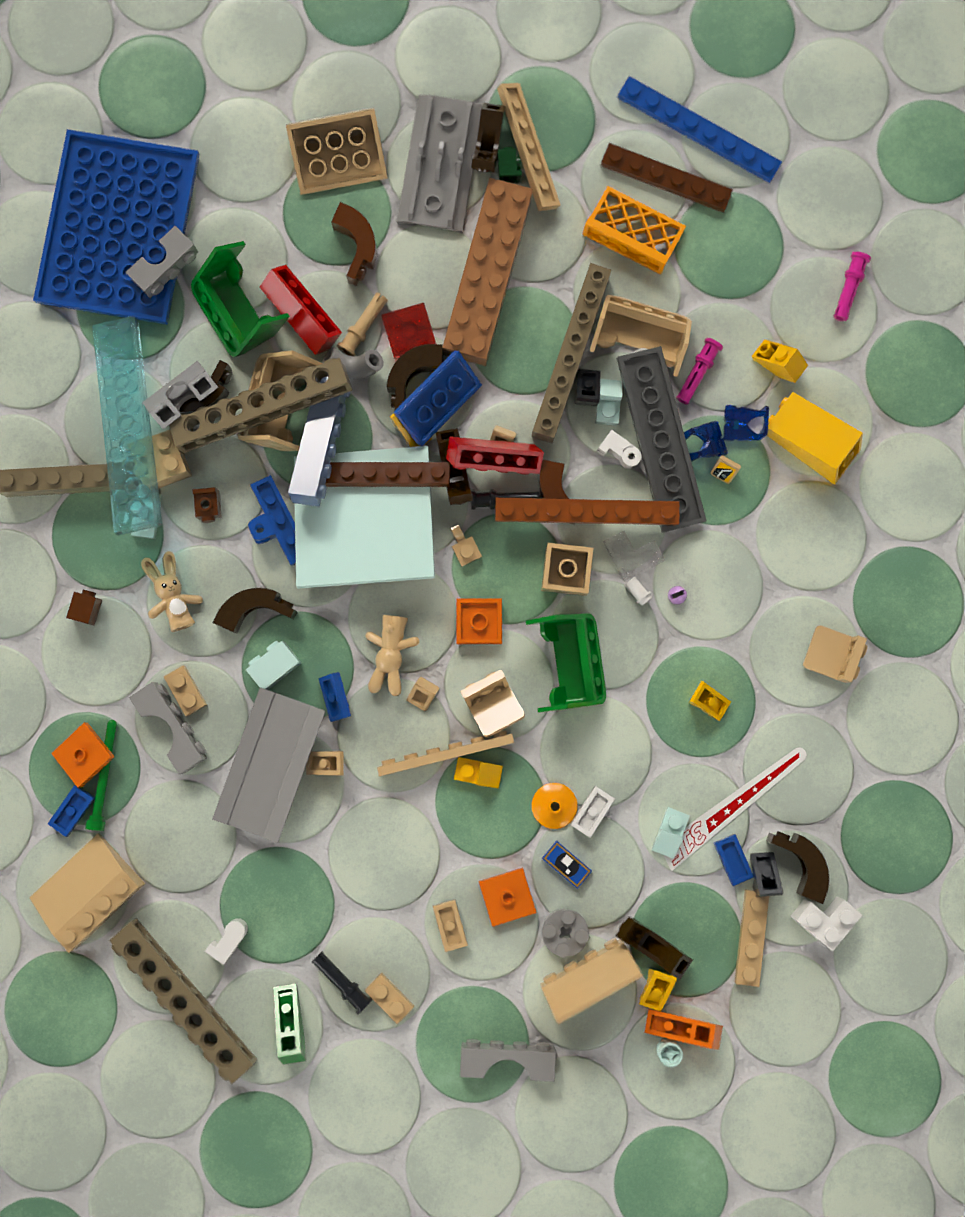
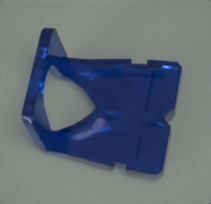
(737, 423)
(712, 442)

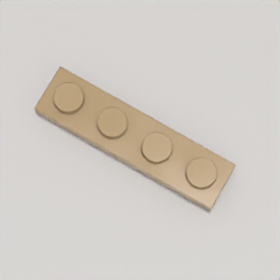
(751, 939)

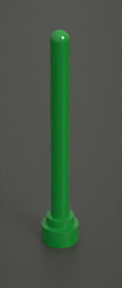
(95, 820)

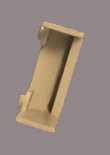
(643, 327)
(271, 368)

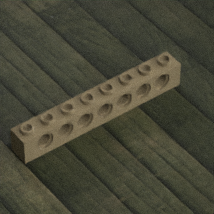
(571, 353)
(272, 408)
(196, 1003)

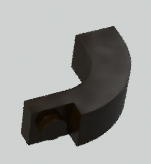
(488, 138)
(413, 362)
(221, 376)
(459, 489)
(244, 602)
(815, 872)
(654, 946)

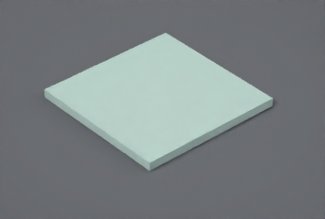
(366, 531)

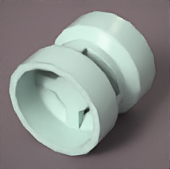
(670, 1057)

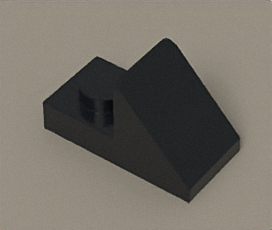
(588, 387)
(765, 874)

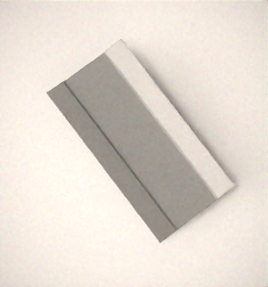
(440, 163)
(269, 764)

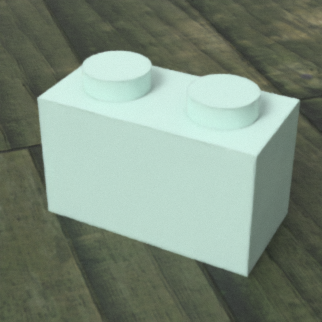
(273, 665)

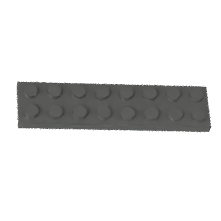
(660, 434)

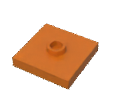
(478, 620)
(82, 755)
(507, 897)

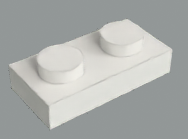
(592, 811)

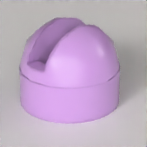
(680, 599)

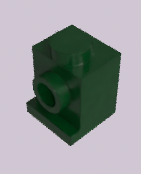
(509, 165)

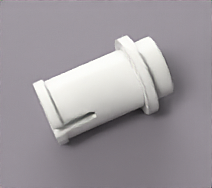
(638, 591)

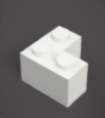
(827, 926)

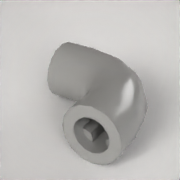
(358, 366)

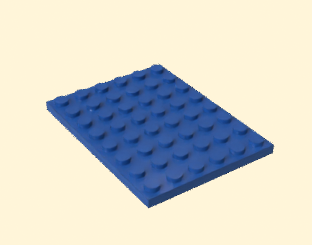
(105, 215)

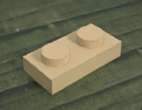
(185, 690)
(450, 925)
(389, 998)

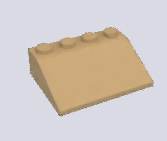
(336, 151)
(85, 892)
(590, 979)

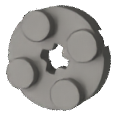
(568, 919)

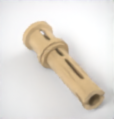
(357, 332)

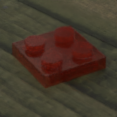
(408, 329)

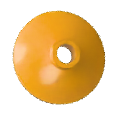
(542, 805)

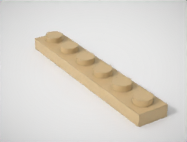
(528, 146)
(435, 755)

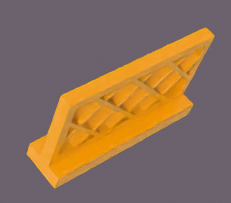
(626, 243)

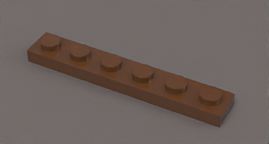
(666, 177)
(389, 474)

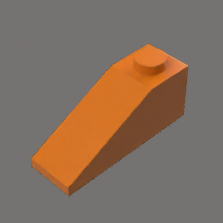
(683, 1029)

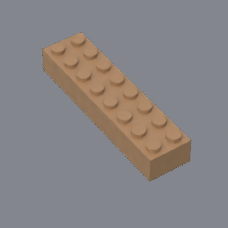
(487, 271)

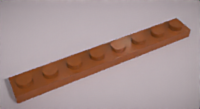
(587, 511)

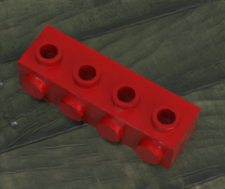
(305, 313)
(494, 455)

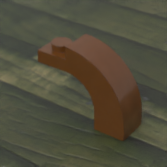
(353, 224)
(551, 480)

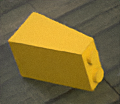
(815, 436)

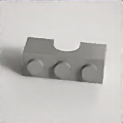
(152, 277)
(189, 384)

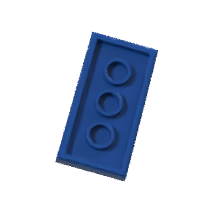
(438, 398)

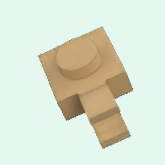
(465, 549)

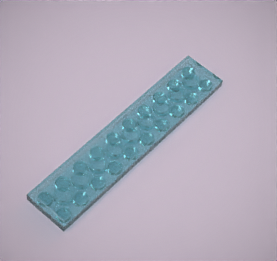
(126, 426)

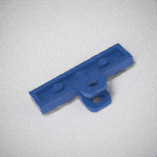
(276, 518)

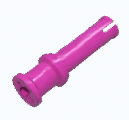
(853, 276)
(703, 362)

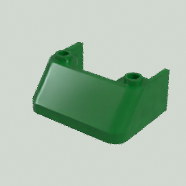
(227, 305)
(576, 660)

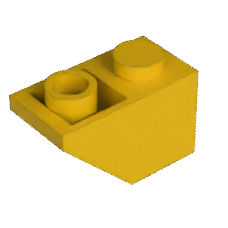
(780, 360)

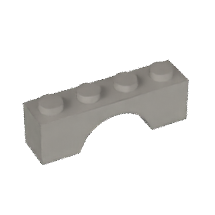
(185, 750)
(479, 1057)

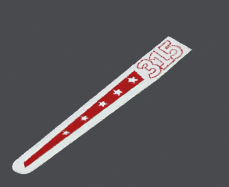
(728, 809)

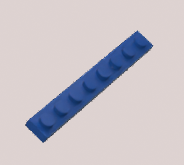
(699, 129)

